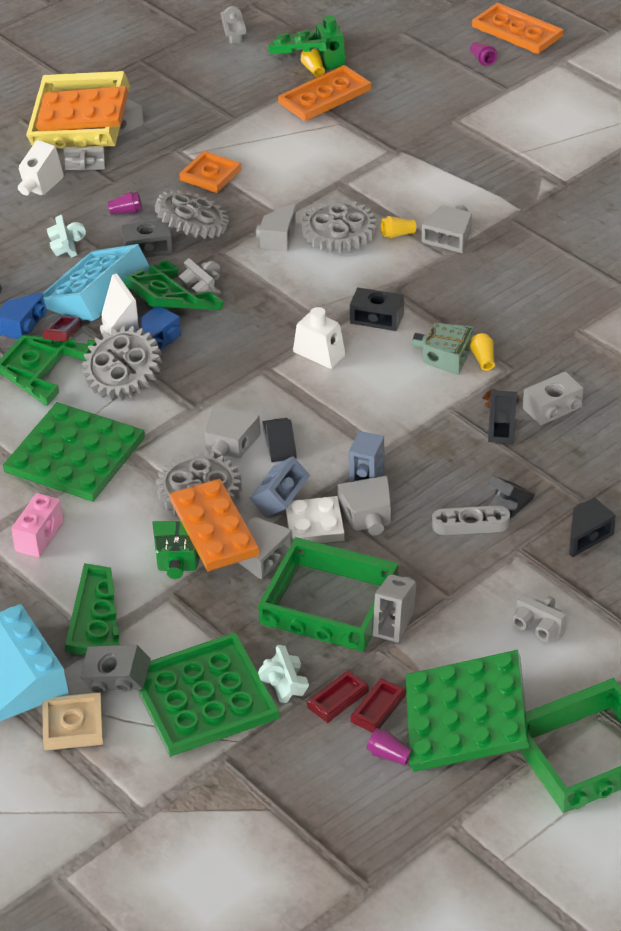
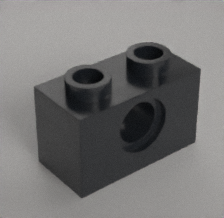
(376, 309)

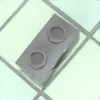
(552, 398)

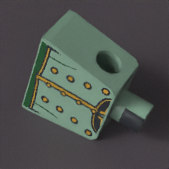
(445, 346)

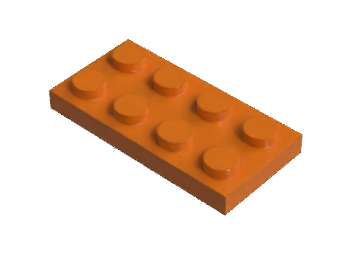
(517, 28)
(324, 93)
(82, 109)
(214, 524)

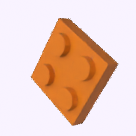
(210, 171)

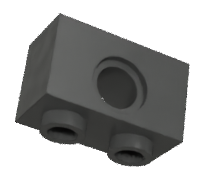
(151, 236)
(115, 668)

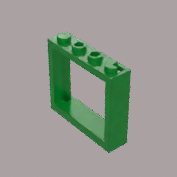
(329, 560)
(561, 713)

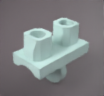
(64, 237)
(282, 674)

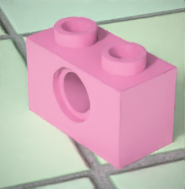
(37, 525)

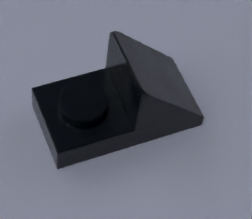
(502, 416)
(279, 439)
(509, 495)

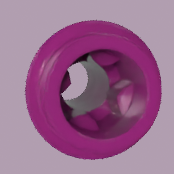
(484, 53)
(126, 203)
(388, 747)

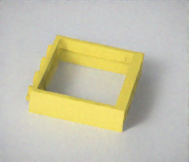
(69, 82)

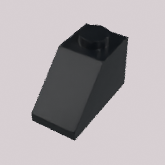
(590, 525)

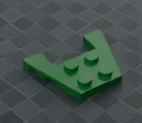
(301, 40)
(161, 291)
(32, 360)

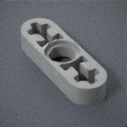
(452, 527)

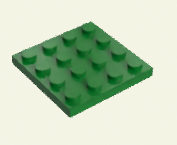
(74, 451)
(205, 694)
(466, 711)

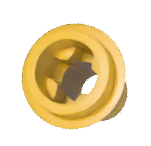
(313, 62)
(395, 227)
(483, 350)

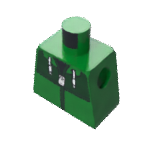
(329, 29)
(174, 548)

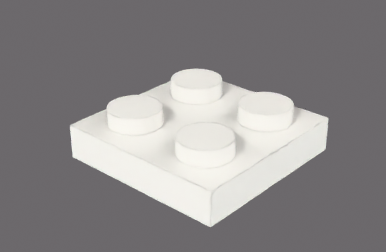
(316, 519)

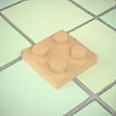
(72, 721)

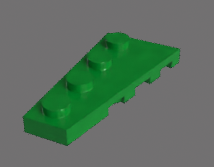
(94, 612)

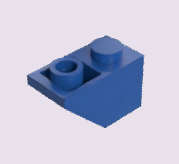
(21, 315)
(162, 326)

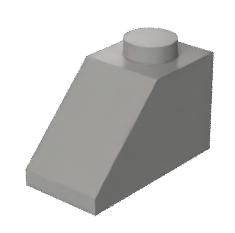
(277, 228)

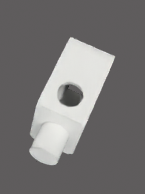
(40, 169)
(319, 339)

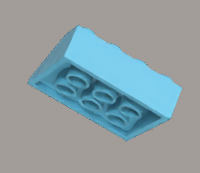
(86, 285)
(27, 665)

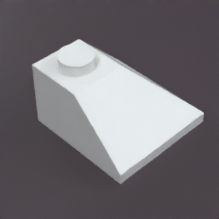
(118, 308)

